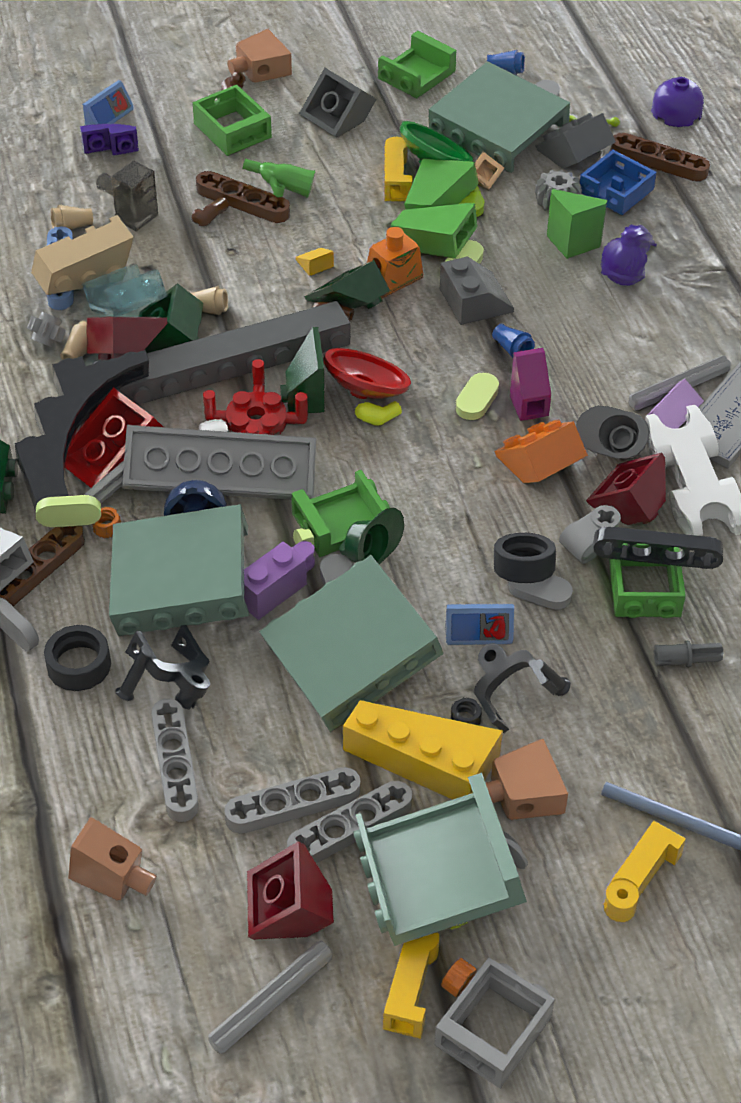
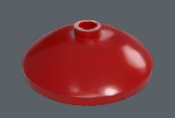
(366, 374)

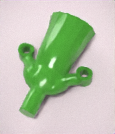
(283, 177)

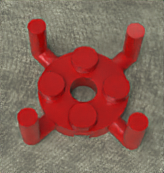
(257, 403)

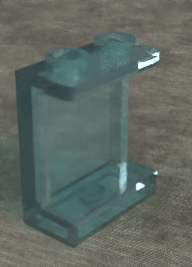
(124, 290)

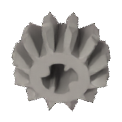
(558, 181)

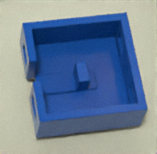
(617, 184)

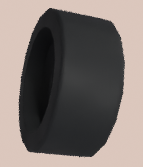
(524, 557)
(71, 638)

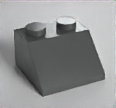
(336, 104)
(472, 291)

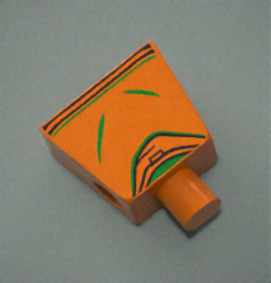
(397, 260)

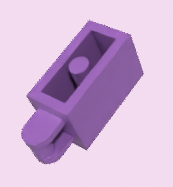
(277, 576)

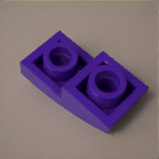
(113, 137)

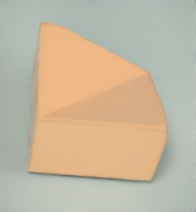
(487, 170)

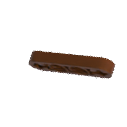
(688, 166)
(270, 207)
(43, 568)

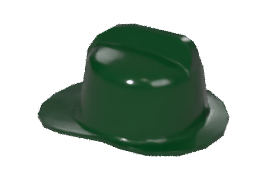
(374, 537)

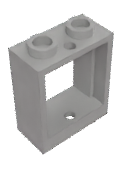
(474, 1051)

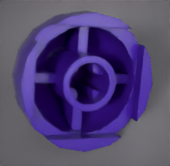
(678, 102)

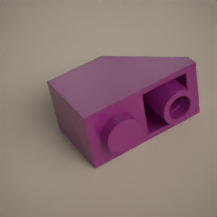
(530, 384)

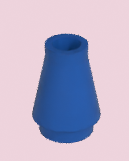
(510, 61)
(512, 339)

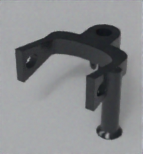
(500, 666)
(187, 675)

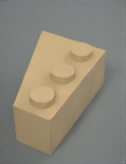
(72, 262)

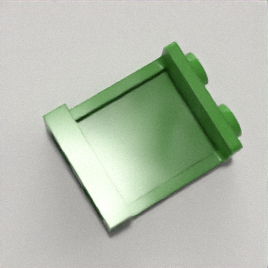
(420, 66)
(334, 512)

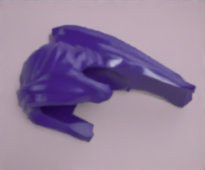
(626, 256)

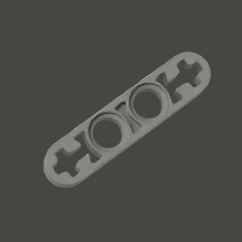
(175, 759)
(295, 805)
(346, 819)

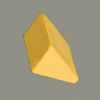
(316, 261)

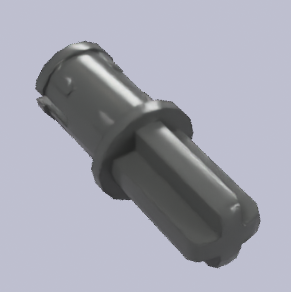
(687, 654)

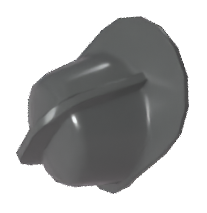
(613, 432)

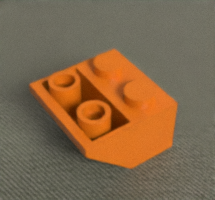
(542, 450)

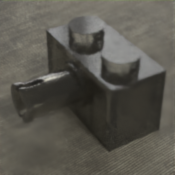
(132, 193)

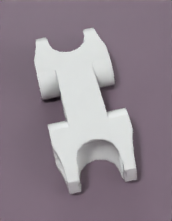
(699, 491)

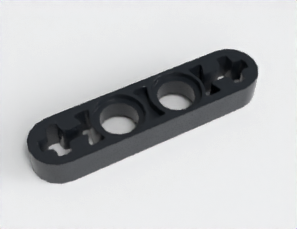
(706, 554)

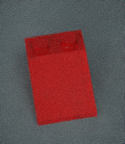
(102, 438)

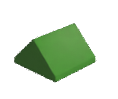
(575, 222)

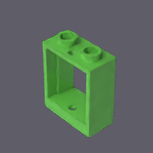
(237, 136)
(647, 603)

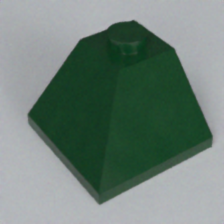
(353, 288)
(306, 375)

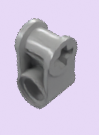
(579, 535)

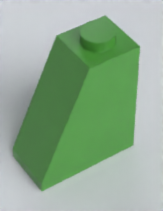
(441, 183)
(439, 228)

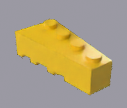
(422, 746)

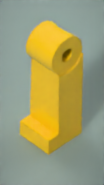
(395, 182)
(639, 869)
(401, 1008)

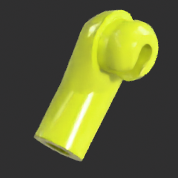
(376, 414)

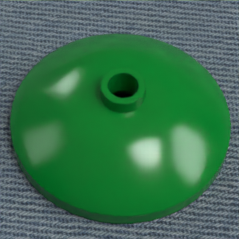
(431, 144)

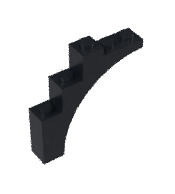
(58, 418)

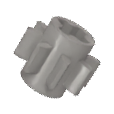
(46, 329)

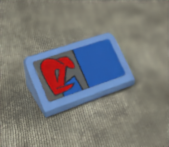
(108, 105)
(479, 624)

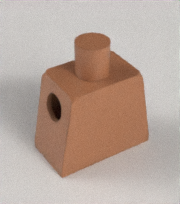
(261, 57)
(528, 783)
(108, 862)

